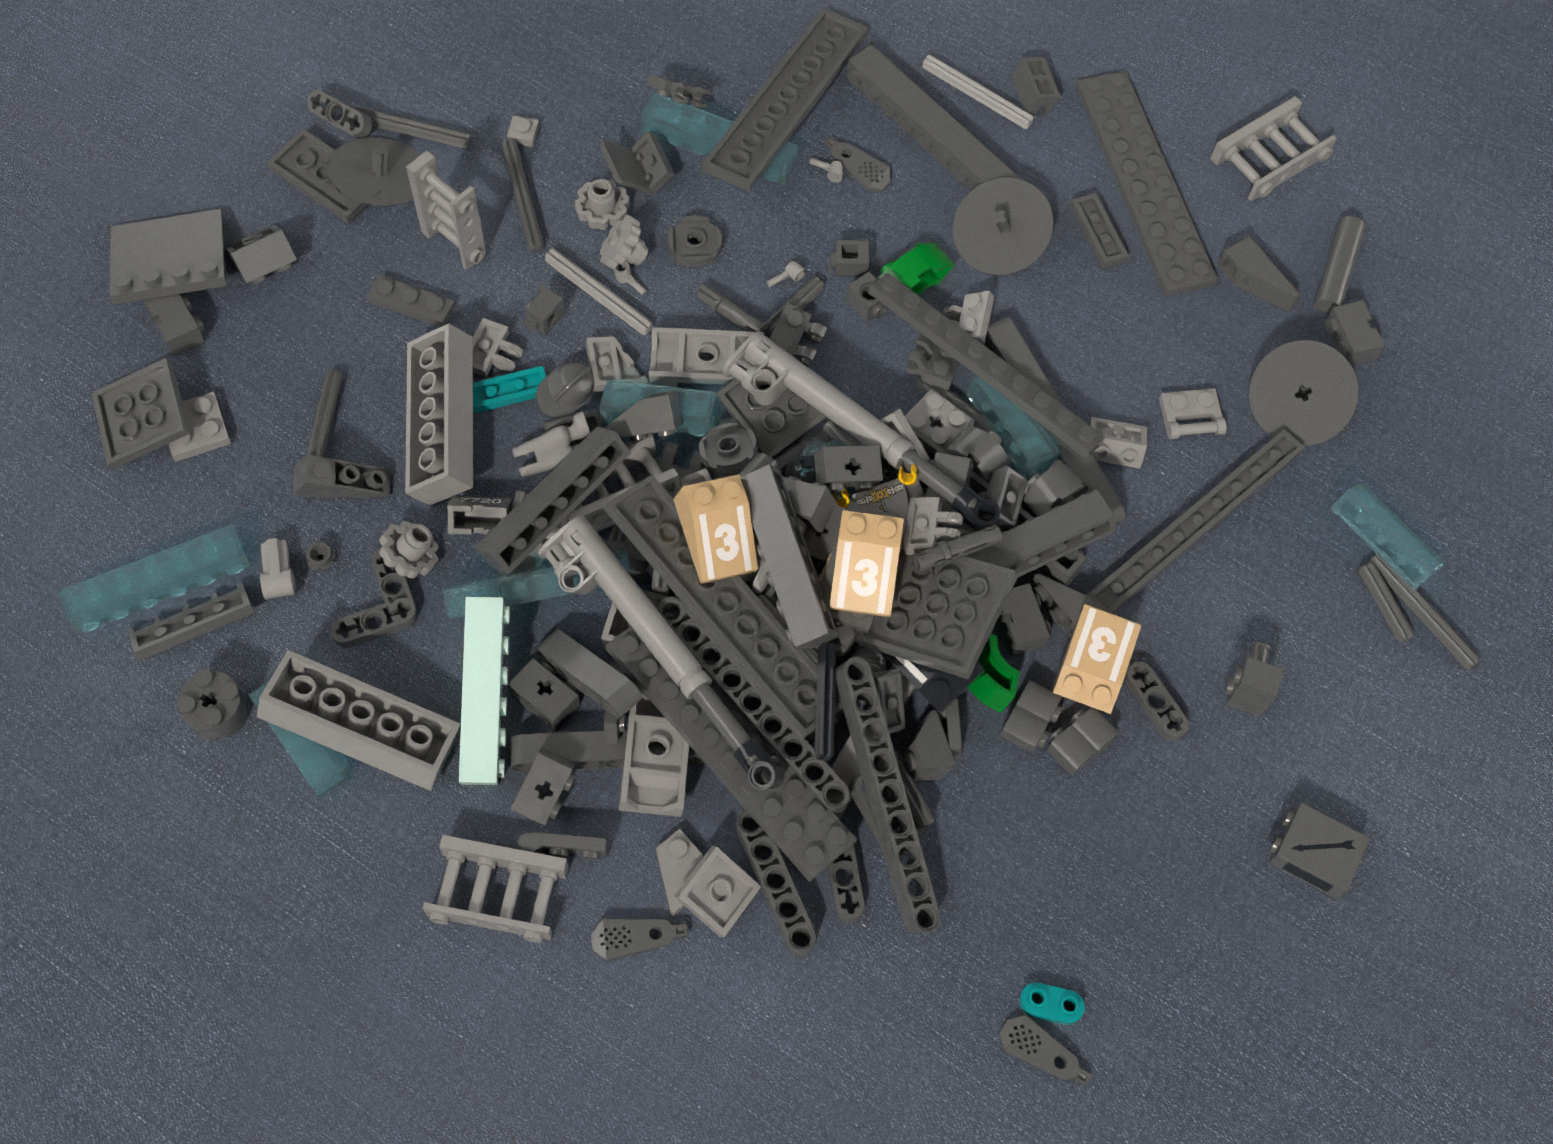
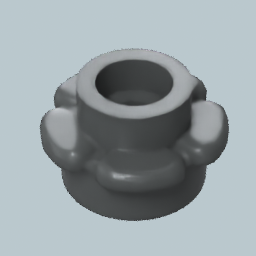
(317, 550)

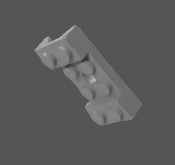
(678, 350)
(649, 780)

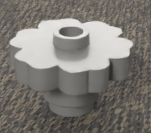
(601, 203)
(623, 244)
(409, 549)

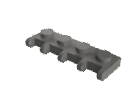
(190, 622)

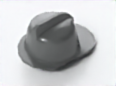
(565, 389)

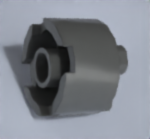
(982, 449)
(1053, 489)
(198, 705)

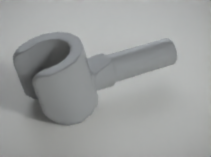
(834, 169)
(792, 270)
(626, 277)

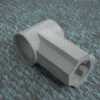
(277, 575)

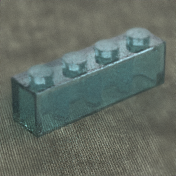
(698, 407)
(1021, 435)
(1388, 536)
(316, 762)

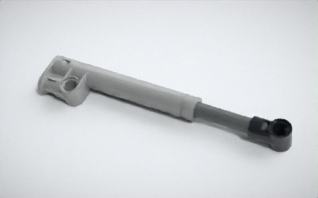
(766, 363)
(582, 551)

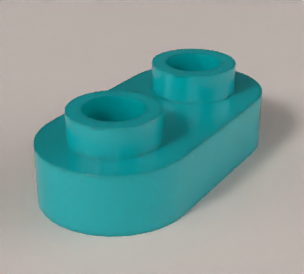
(1052, 1003)

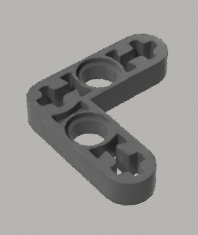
(392, 604)

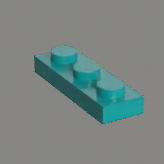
(507, 389)

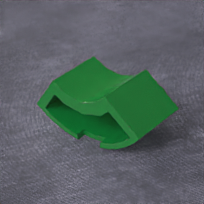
(920, 268)
(1000, 680)

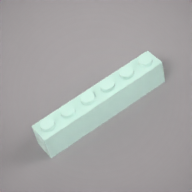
(482, 691)

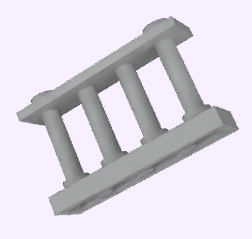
(1267, 126)
(445, 210)
(641, 451)
(487, 858)

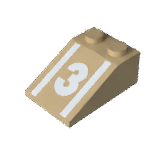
(717, 528)
(866, 563)
(1096, 658)

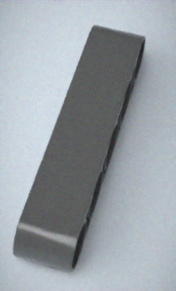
(588, 673)
(780, 896)

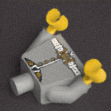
(888, 497)

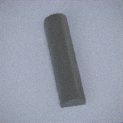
(1340, 264)

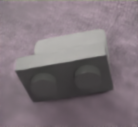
(641, 166)

